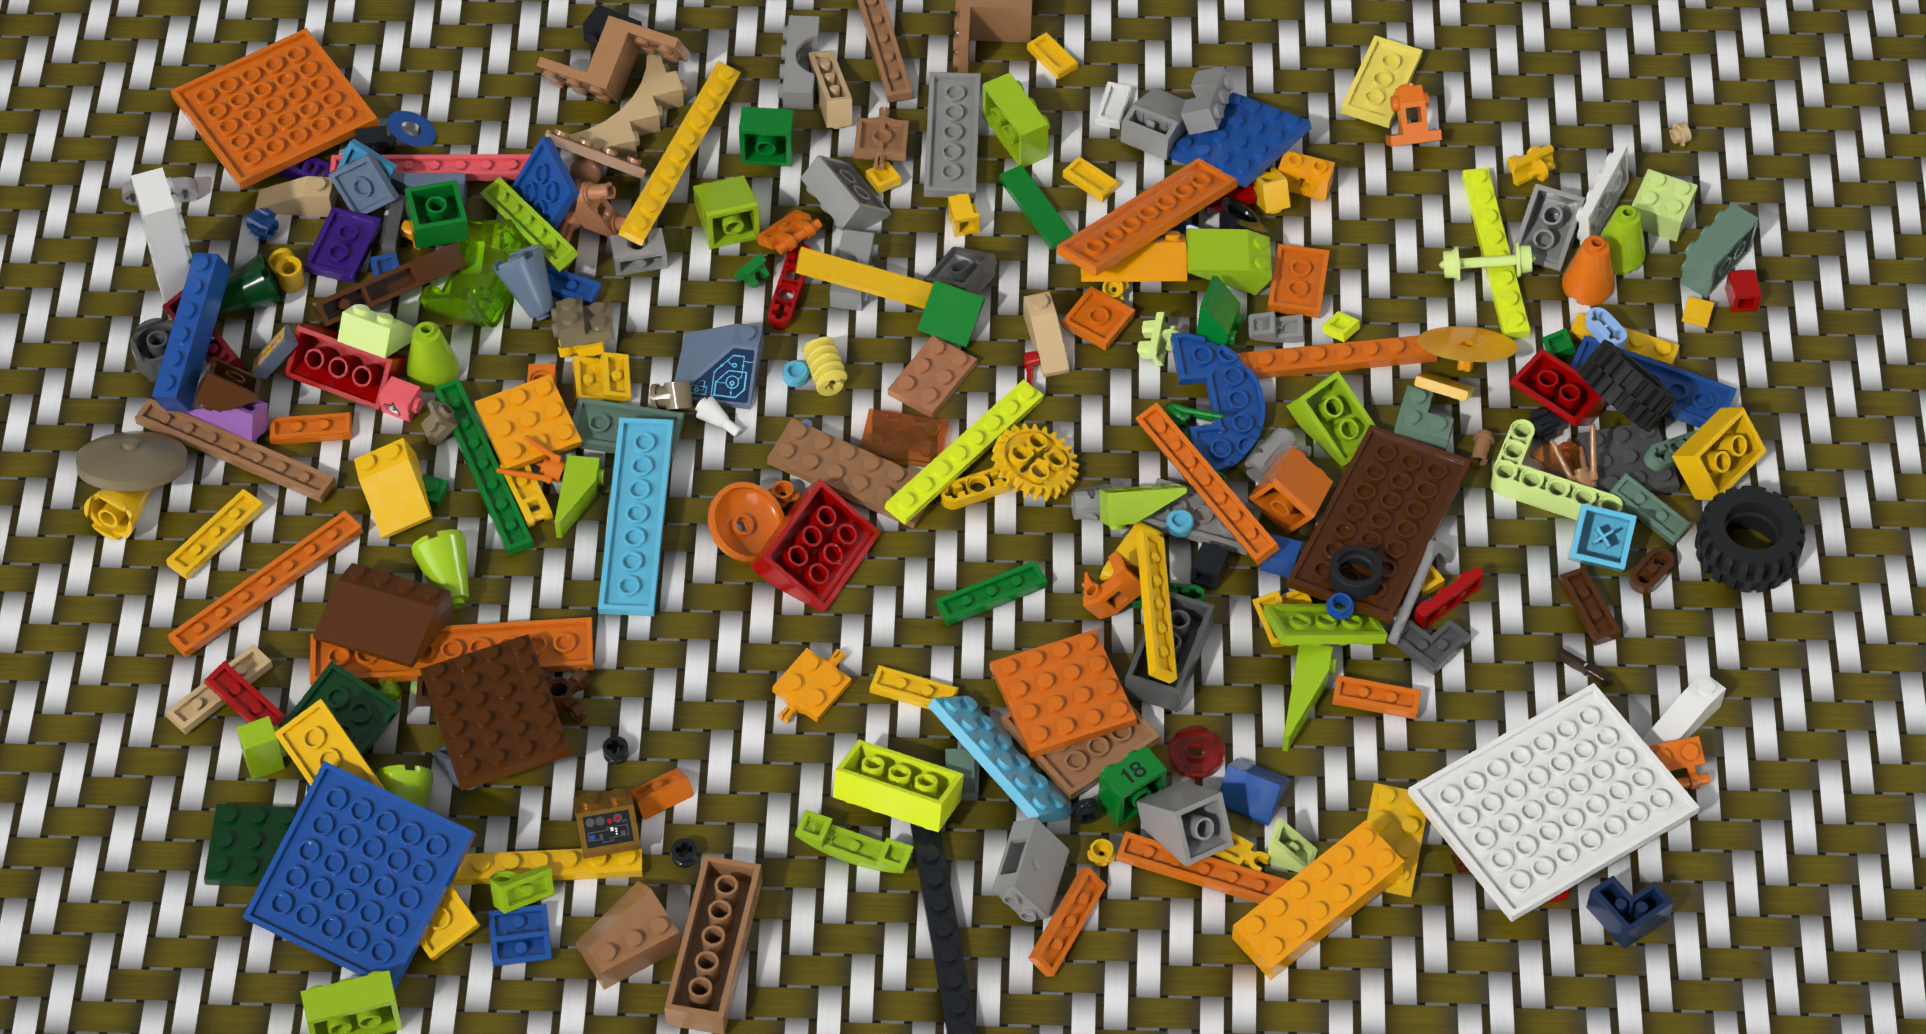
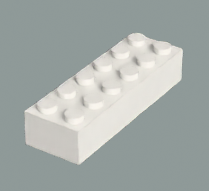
(163, 230)

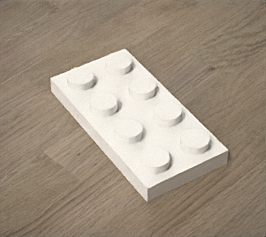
(1604, 195)

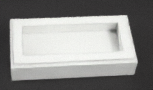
(1113, 105)

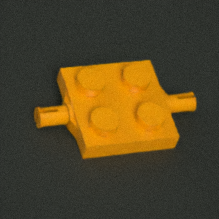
(811, 685)

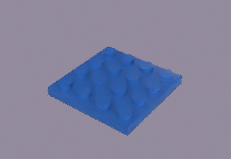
(1245, 141)

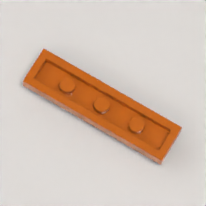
(1067, 921)

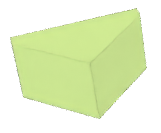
(1289, 848)

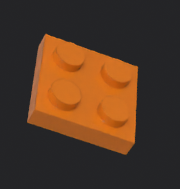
(1098, 318)

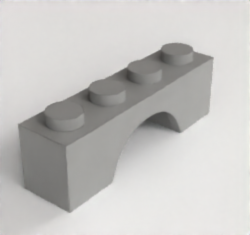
(798, 84)

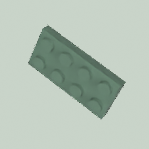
(599, 420)

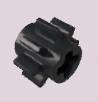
(1545, 424)

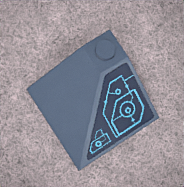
(722, 363)

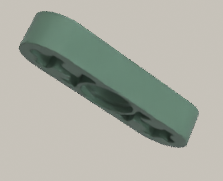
(1653, 456)

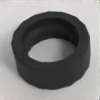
(1355, 555)

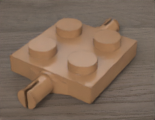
(881, 139)

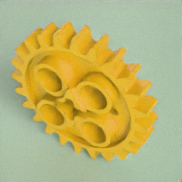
(1025, 447)

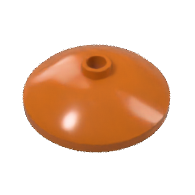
(753, 510)

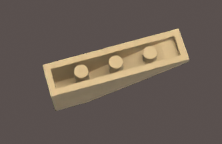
(831, 89)

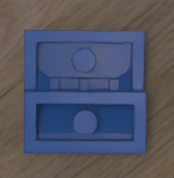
(520, 935)

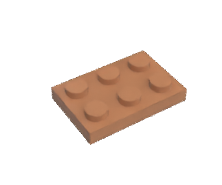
(932, 376)

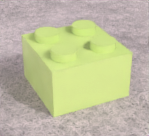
(1664, 204)

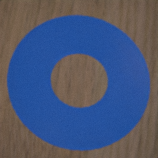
(427, 133)

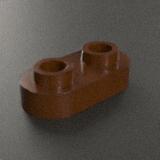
(1649, 572)

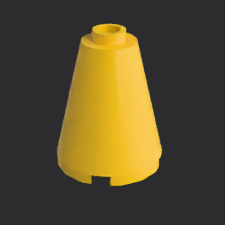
(116, 512)

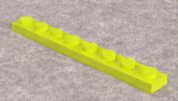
(1493, 242)
(963, 452)

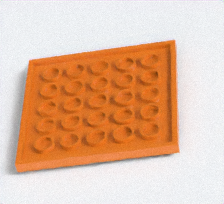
(274, 108)

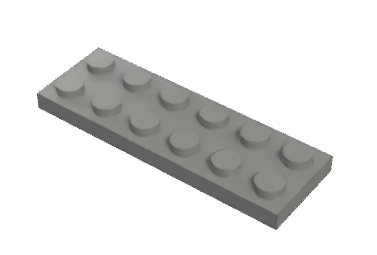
(952, 134)

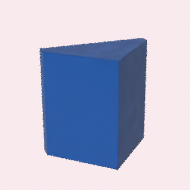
(1252, 790)

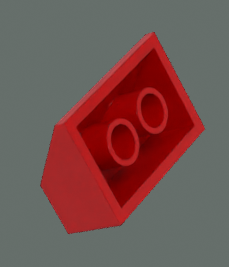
(1559, 389)

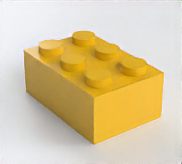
(1719, 453)

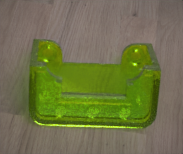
(476, 291)

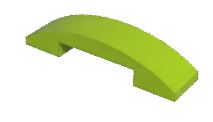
(851, 846)

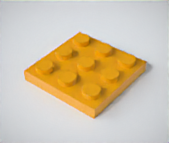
(532, 411)

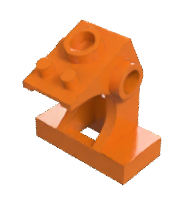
(1410, 133)
(1103, 598)

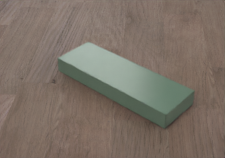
(1650, 509)

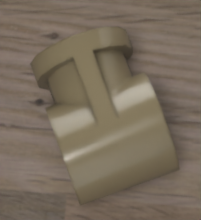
(671, 395)

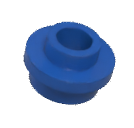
(1340, 599)

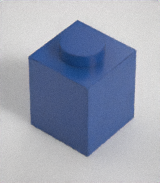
(1285, 558)

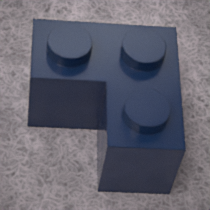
(1626, 915)

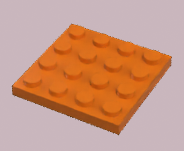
(1062, 693)

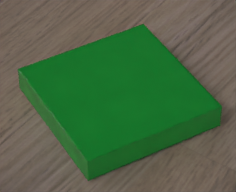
(951, 314)

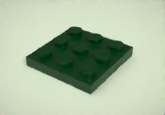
(355, 704)
(245, 842)

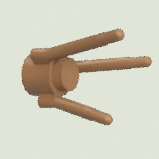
(1583, 475)

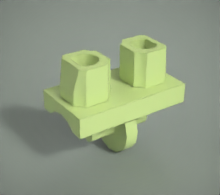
(1160, 341)

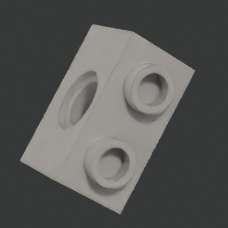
(633, 258)

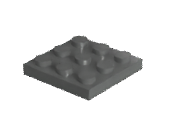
(1621, 452)

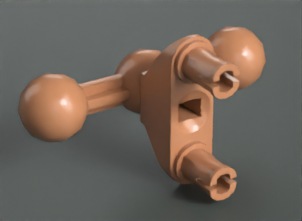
(591, 205)

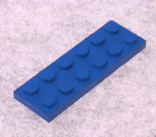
(1695, 395)

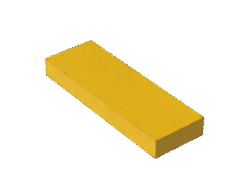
(909, 687)

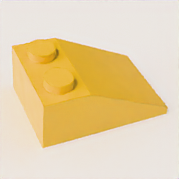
(394, 487)

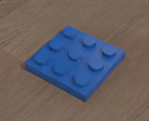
(546, 183)

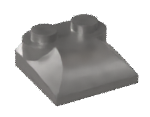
(964, 269)

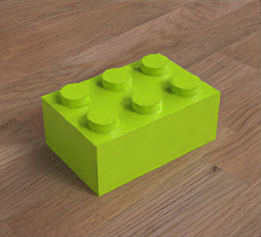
(1015, 120)
(353, 1006)

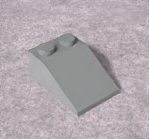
(1550, 226)

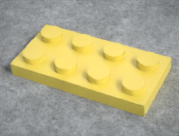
(1380, 73)

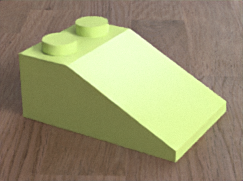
(373, 331)

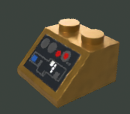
(606, 823)

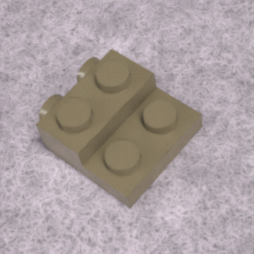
(581, 324)

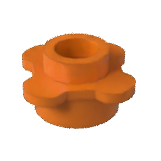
(784, 487)

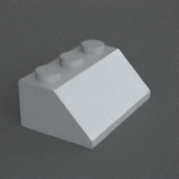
(844, 194)

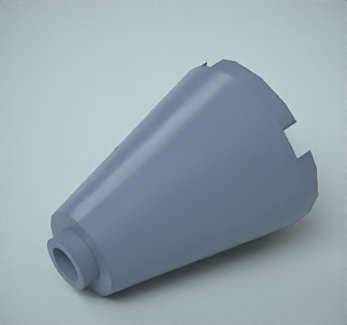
(527, 280)

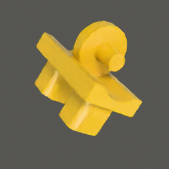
(1533, 165)

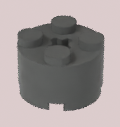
(150, 345)

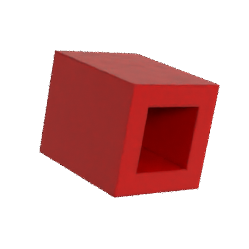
(1743, 291)

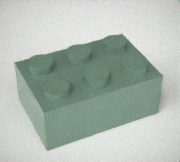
(1718, 249)

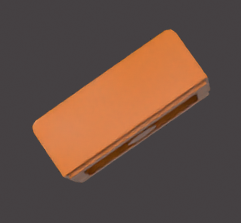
(661, 793)

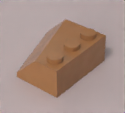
(629, 937)

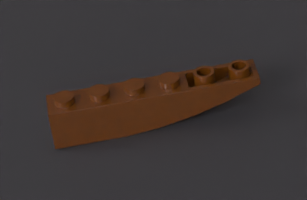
(391, 283)

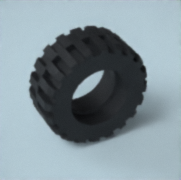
(1743, 566)

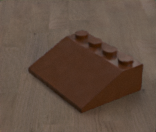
(384, 615)

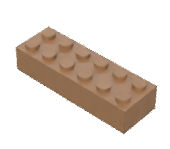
(713, 945)

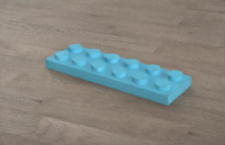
(1000, 758)

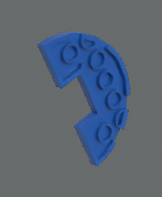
(1231, 392)

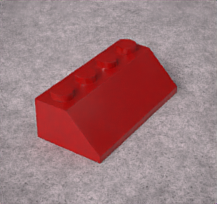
(340, 367)

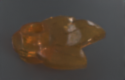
(1550, 464)

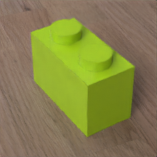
(261, 747)

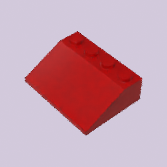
(815, 547)

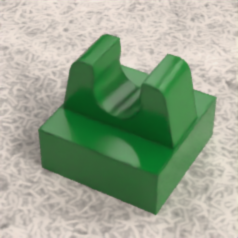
(752, 267)

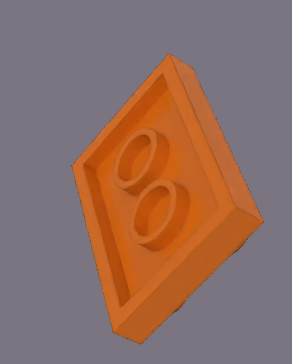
(1298, 280)

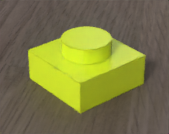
(1341, 326)

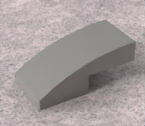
(1284, 329)

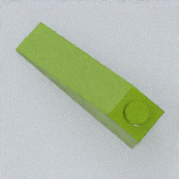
(1308, 684)

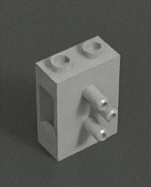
(1030, 870)

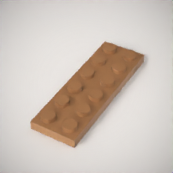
(842, 466)

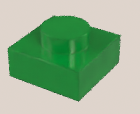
(1559, 344)
(435, 489)

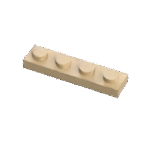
(204, 702)

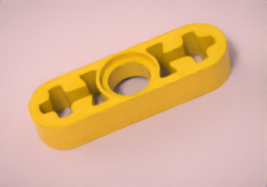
(972, 496)

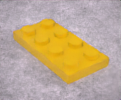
(1402, 827)

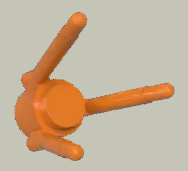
(551, 468)

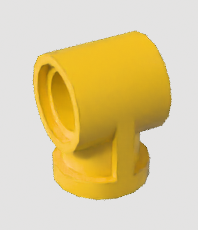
(287, 270)

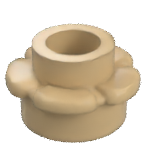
(1680, 133)

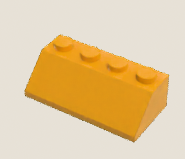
(1157, 261)

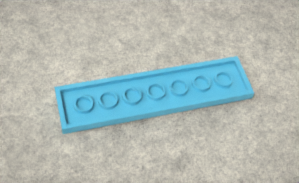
(636, 517)

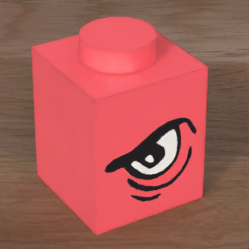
(401, 399)

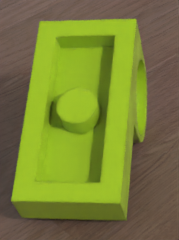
(517, 890)

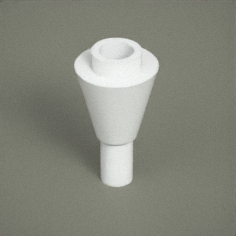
(711, 412)

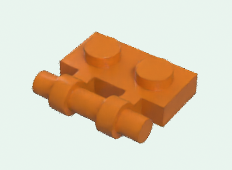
(788, 232)
(1683, 755)

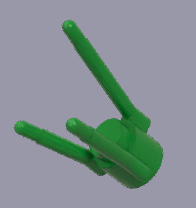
(1181, 415)

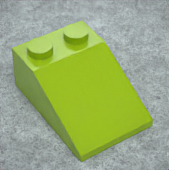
(1234, 255)
(1332, 417)

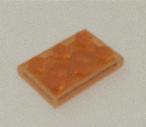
(904, 437)

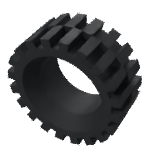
(1627, 385)

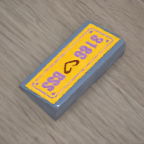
(274, 353)

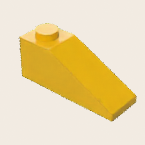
(1271, 191)

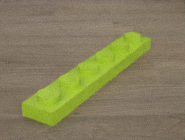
(529, 223)

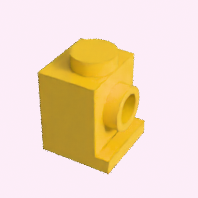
(963, 215)

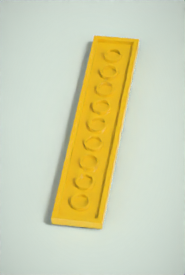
(319, 737)

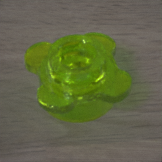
(390, 689)

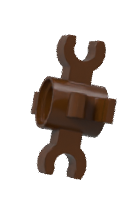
(569, 687)

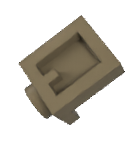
(439, 422)

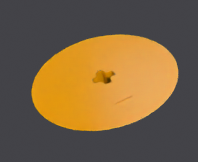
(1477, 345)

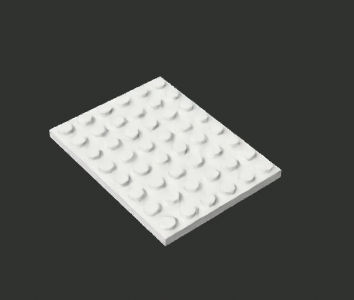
(1553, 801)

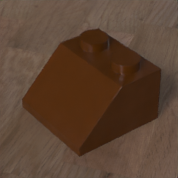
(226, 387)

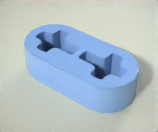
(1607, 328)

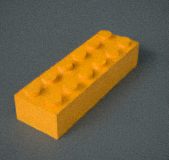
(1317, 900)

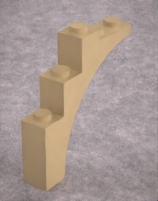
(642, 113)

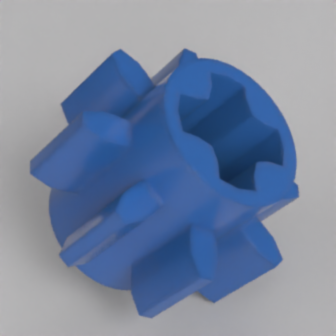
(262, 224)

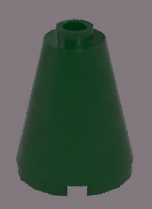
(251, 288)

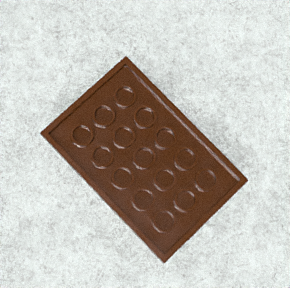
(495, 712)

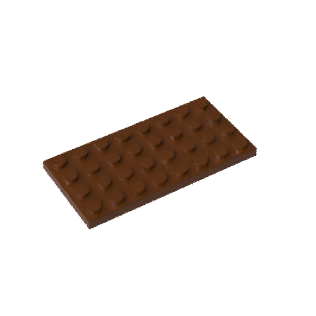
(1386, 502)

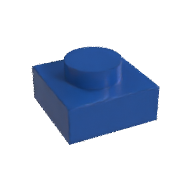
(383, 263)

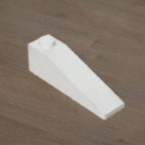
(1688, 712)

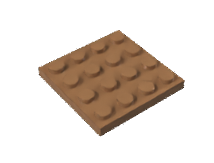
(1079, 765)

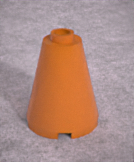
(1590, 273)

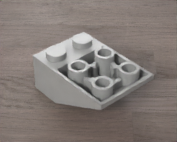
(1154, 123)

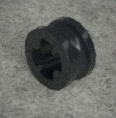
(609, 744)
(1086, 811)
(691, 856)

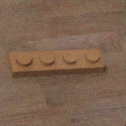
(605, 156)

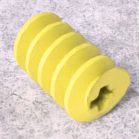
(825, 365)

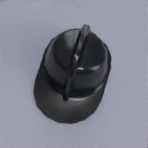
(1240, 216)

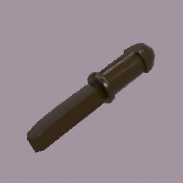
(1583, 667)

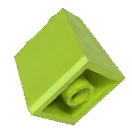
(727, 211)

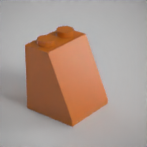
(1291, 490)

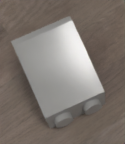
(1187, 821)

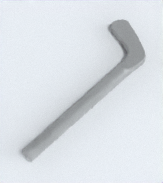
(1433, 548)

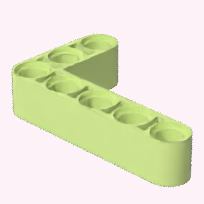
(1539, 487)

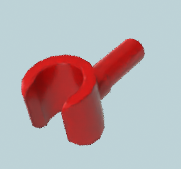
(1031, 360)

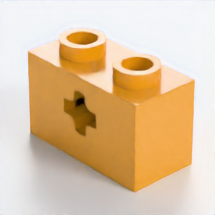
(1307, 174)

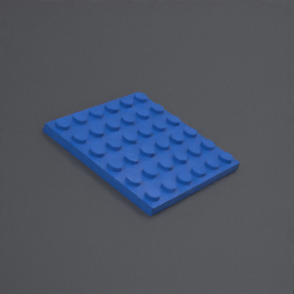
(359, 875)

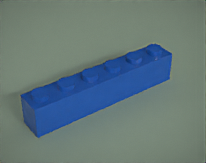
(191, 332)

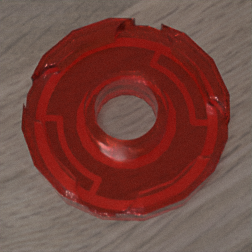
(1196, 766)

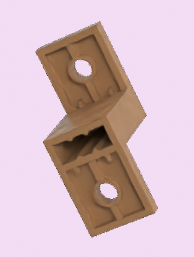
(989, 22)
(613, 60)

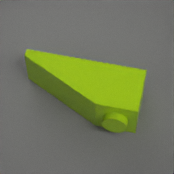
(578, 490)
(1133, 504)

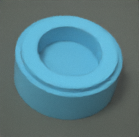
(795, 373)
(1179, 523)

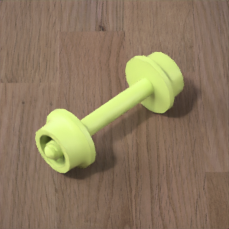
(1522, 259)

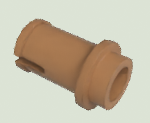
(1483, 441)

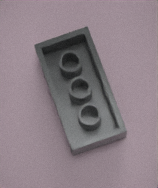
(1191, 627)

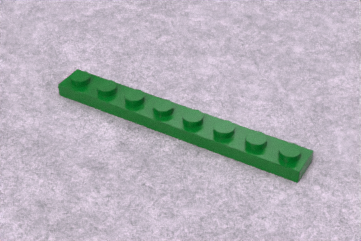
(483, 468)

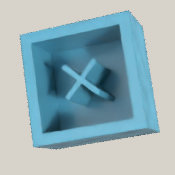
(1602, 537)

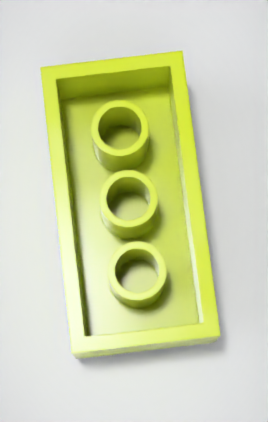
(898, 785)

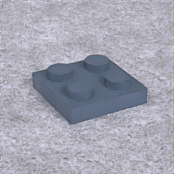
(363, 184)

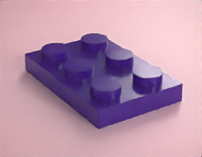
(343, 245)

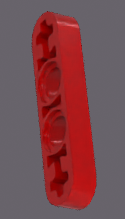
(786, 285)

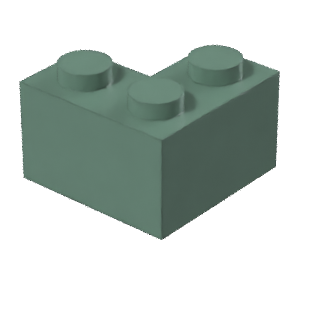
(1417, 421)

